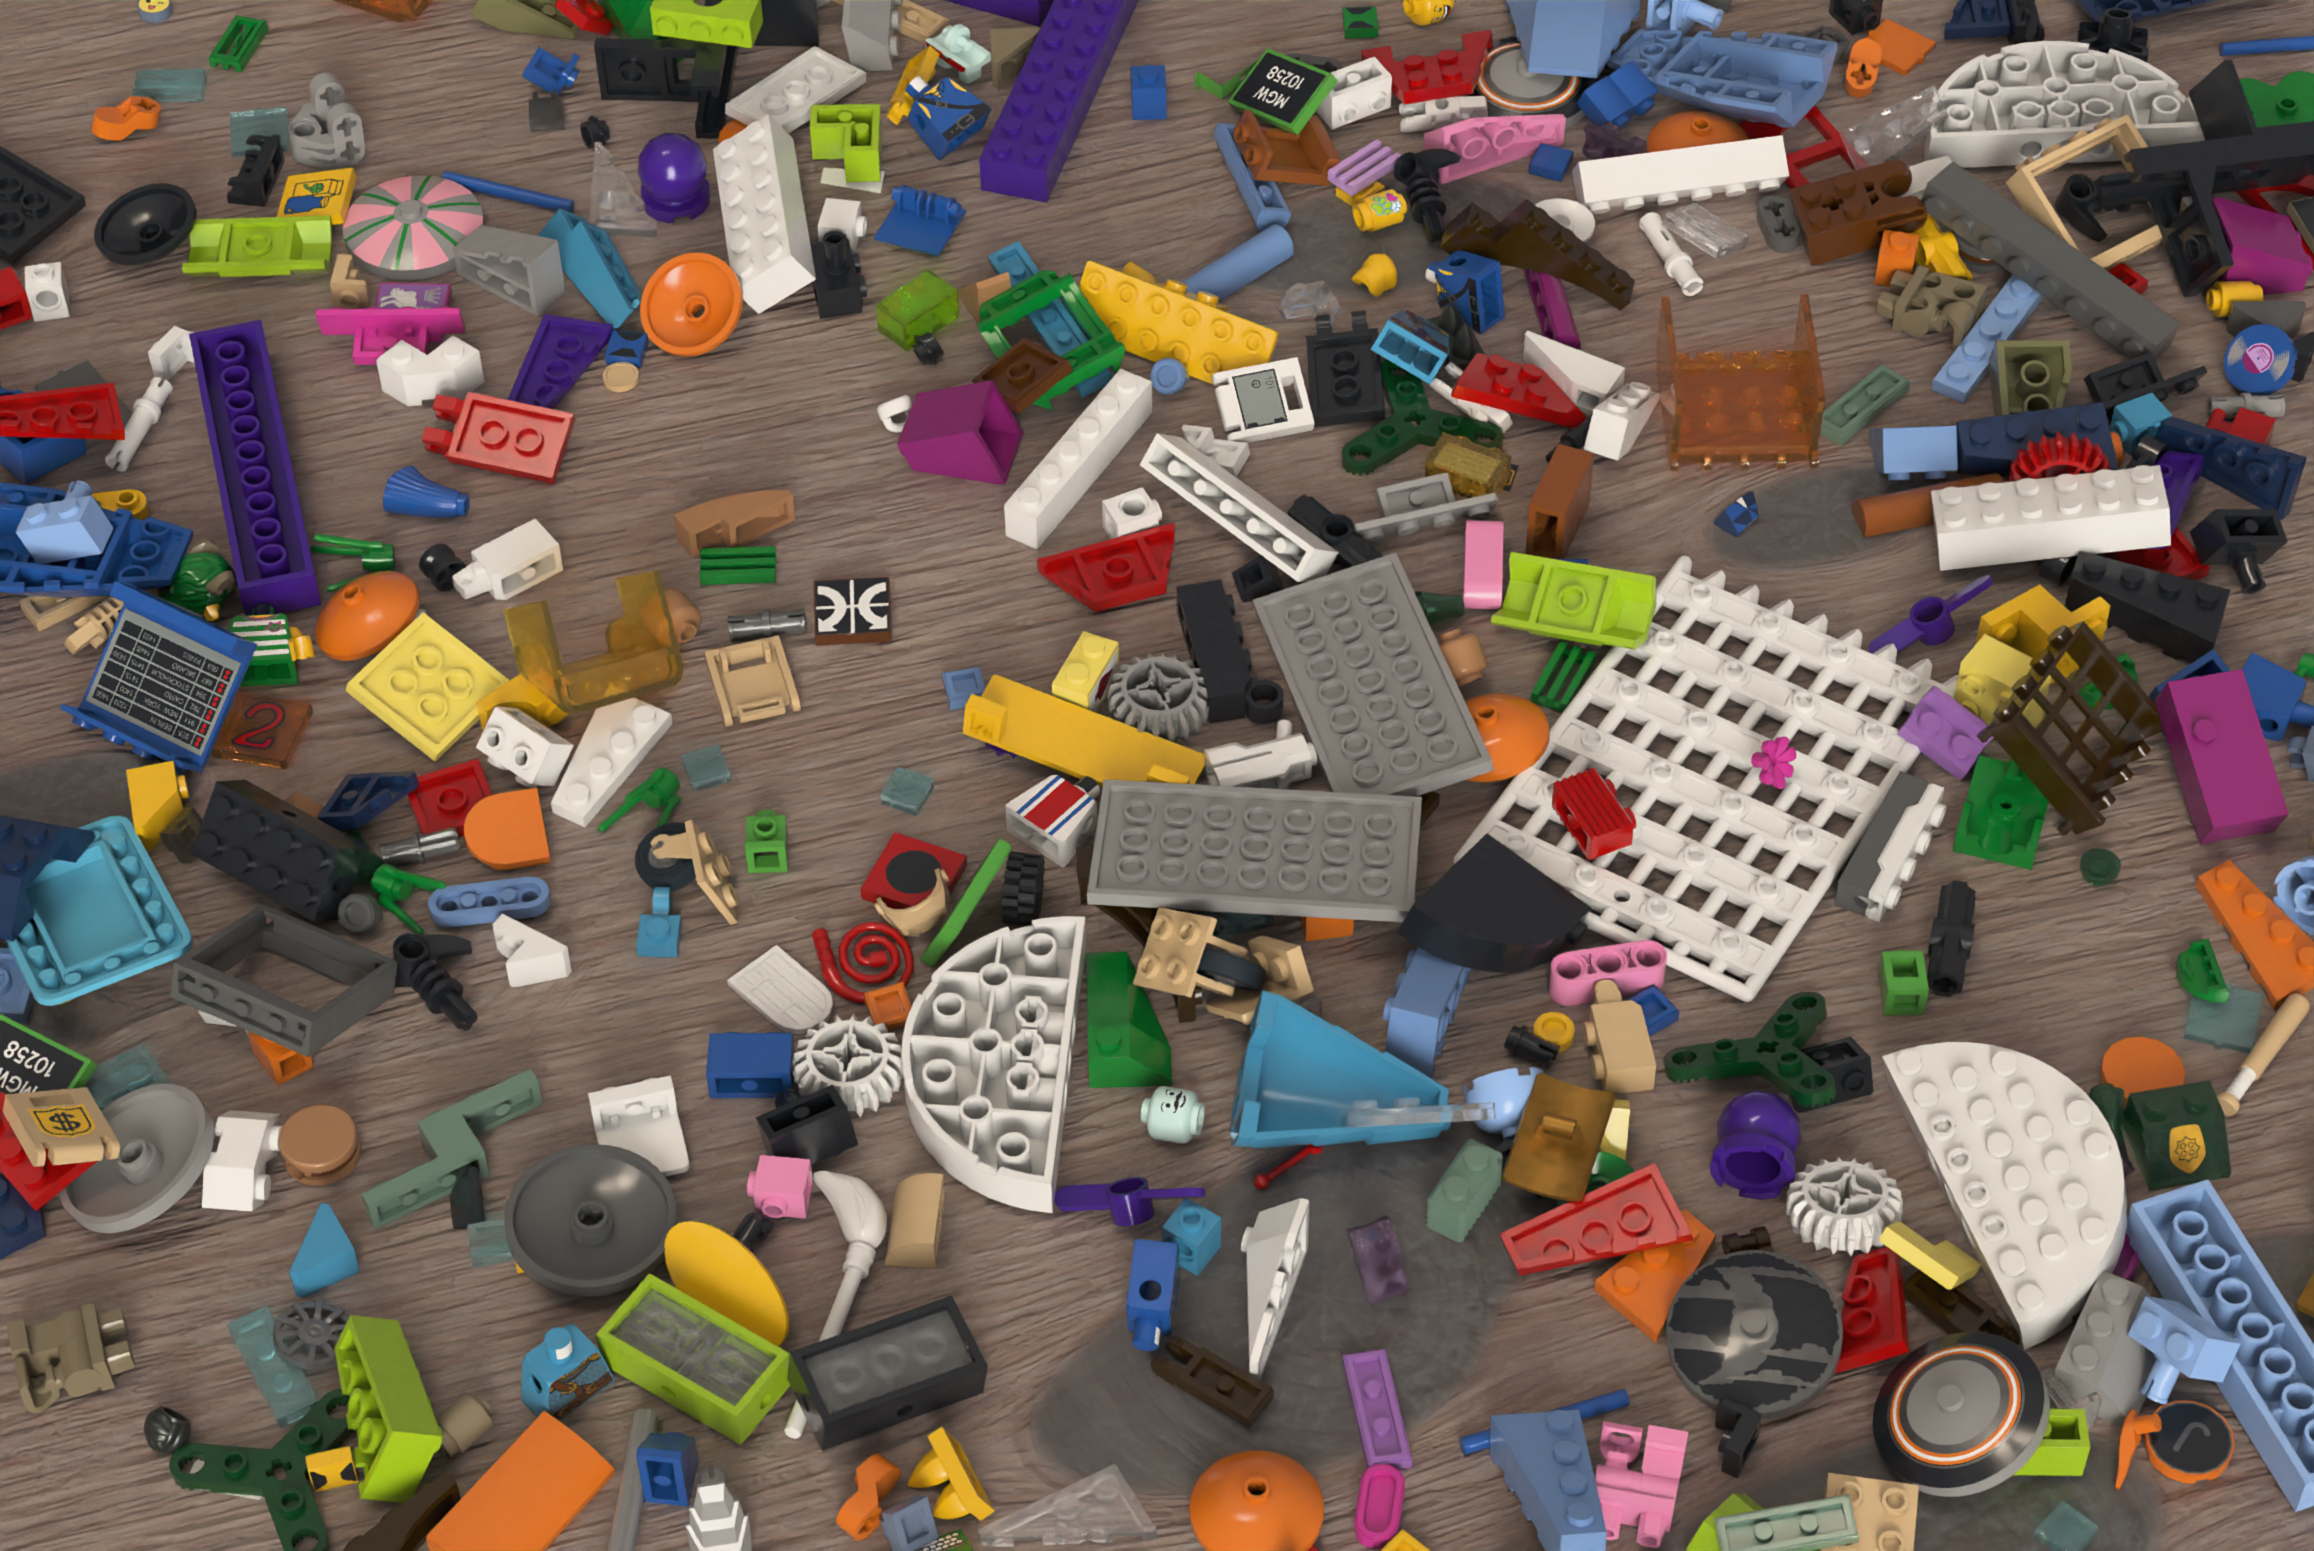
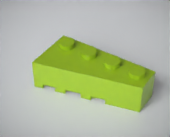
(386, 1408)

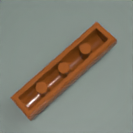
(1907, 507)

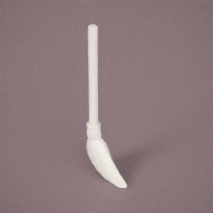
(864, 1227)

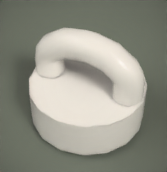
(893, 408)

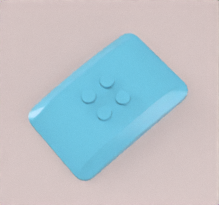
(98, 918)

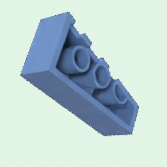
(1552, 1476)

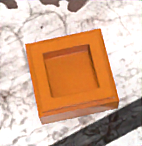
(888, 1005)

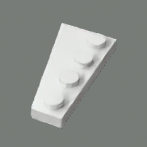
(606, 755)

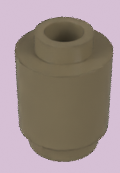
(464, 1424)

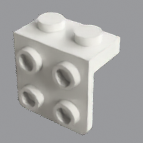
(642, 1120)

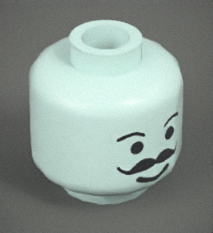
(1173, 1114)

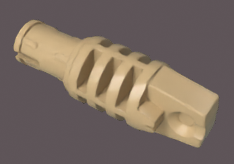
(97, 624)

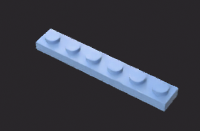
(1999, 322)

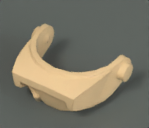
(922, 916)

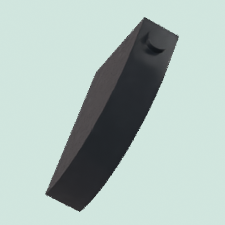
(1495, 913)

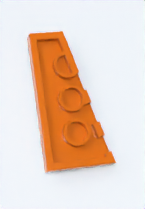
(2269, 940)

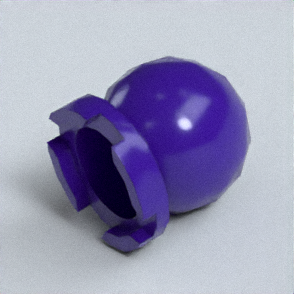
(673, 178)
(1756, 1145)

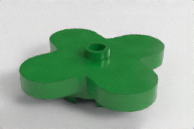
(2281, 104)

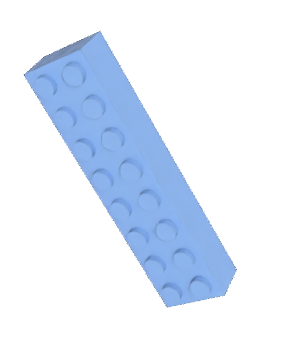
(2209, 1266)

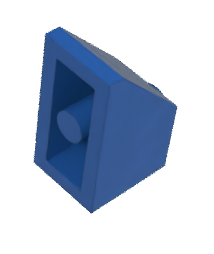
(1148, 92)
(667, 1468)

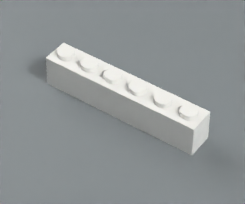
(1680, 174)
(1078, 459)
(1238, 508)

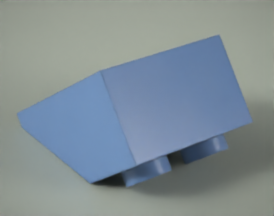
(1914, 450)

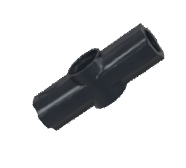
(1334, 530)
(1951, 938)

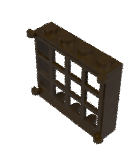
(2040, 763)

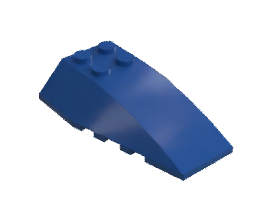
(136, 554)

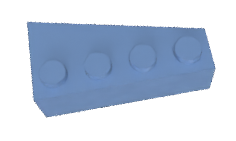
(1423, 1008)

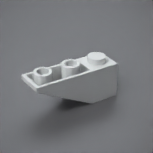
(1578, 374)
(1620, 420)

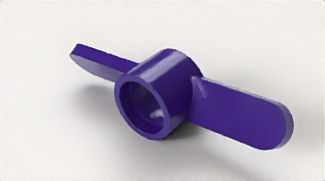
(1930, 619)
(1126, 1198)

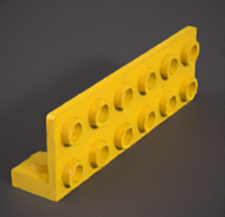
(1074, 737)

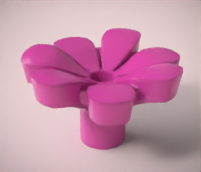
(1774, 762)

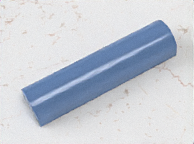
(1260, 196)
(1243, 263)

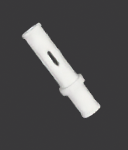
(1677, 263)
(145, 413)

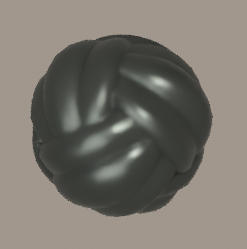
(166, 1429)

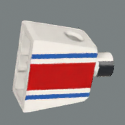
(1055, 816)

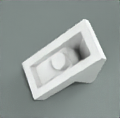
(529, 953)

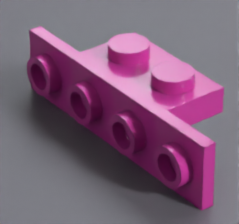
(380, 329)

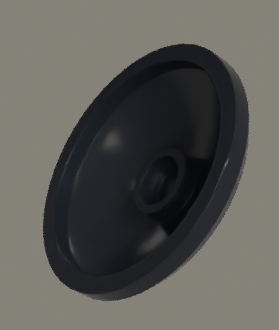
(145, 224)

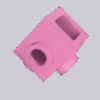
(781, 1186)

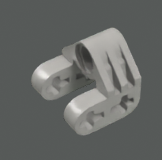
(324, 127)

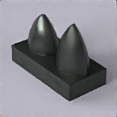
(1462, 341)

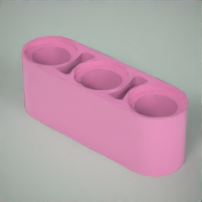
(1483, 564)
(1630, 965)

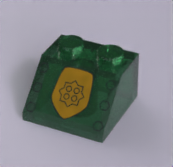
(2178, 1135)

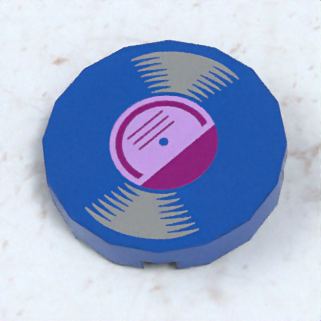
(2260, 360)

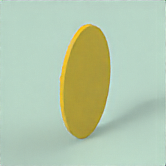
(726, 1278)

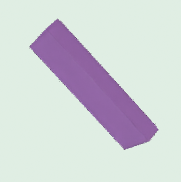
(1376, 1409)

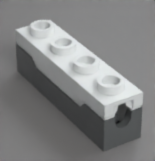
(1890, 847)

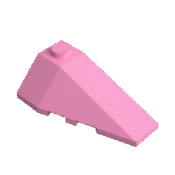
(1493, 141)

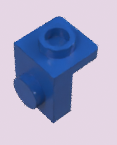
(551, 72)

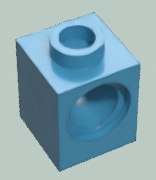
(2138, 418)
(1196, 1233)

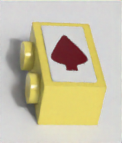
(1087, 671)

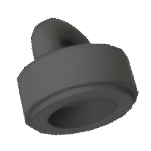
(359, 913)

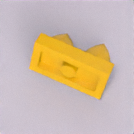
(949, 1462)

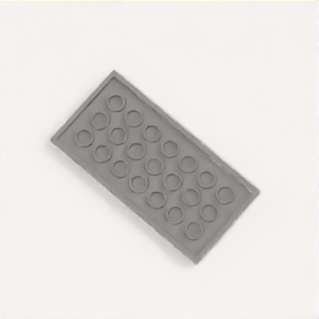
(1372, 682)
(1255, 850)

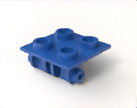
(920, 221)

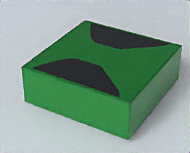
(1360, 22)

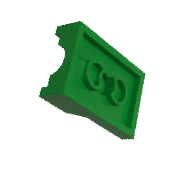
(1997, 832)

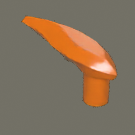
(2129, 1439)

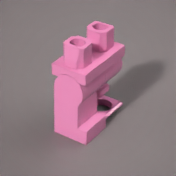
(1641, 1497)

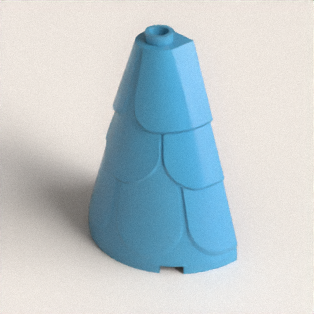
(1307, 1068)

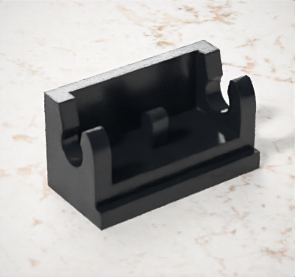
(2024, 22)
(258, 172)

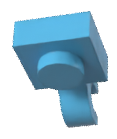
(661, 931)

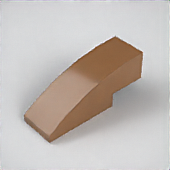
(733, 519)

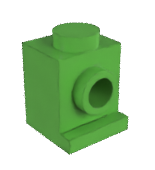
(766, 834)
(1903, 982)

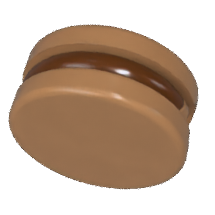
(320, 1145)

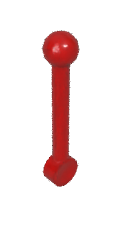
(1262, 1181)

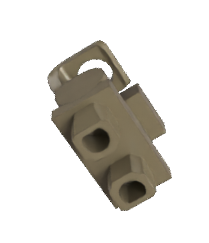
(1932, 301)
(70, 1353)

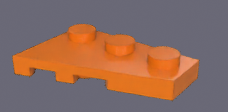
(1648, 1280)

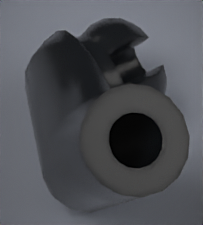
(753, 1226)

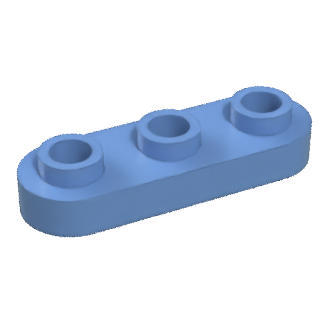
(488, 900)

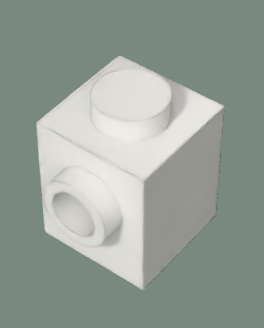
(843, 217)

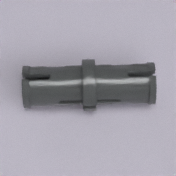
(767, 624)

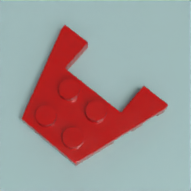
(1436, 76)

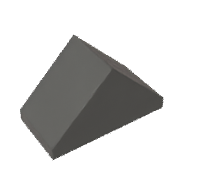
(2282, 314)

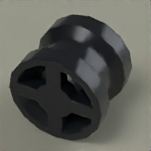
(440, 565)

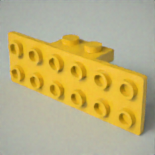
(1174, 323)

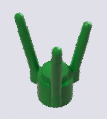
(375, 554)
(655, 791)
(398, 885)

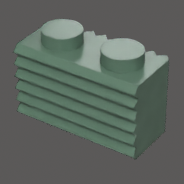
(1464, 1190)

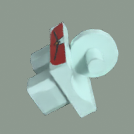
(959, 52)

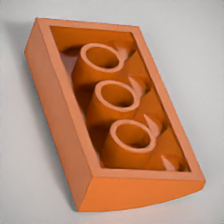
(525, 1493)

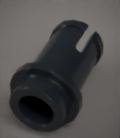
(1531, 1046)

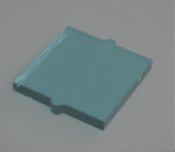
(258, 122)
(2225, 1024)

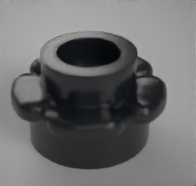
(594, 131)
(927, 348)

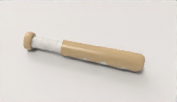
(2268, 1045)

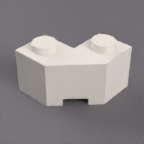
(414, 376)
(236, 1170)

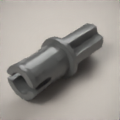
(420, 847)

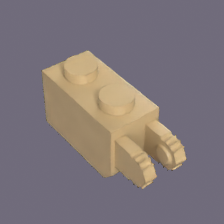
(1619, 1042)

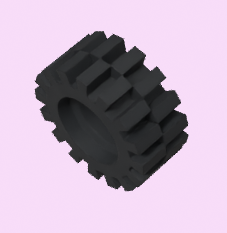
(1022, 888)

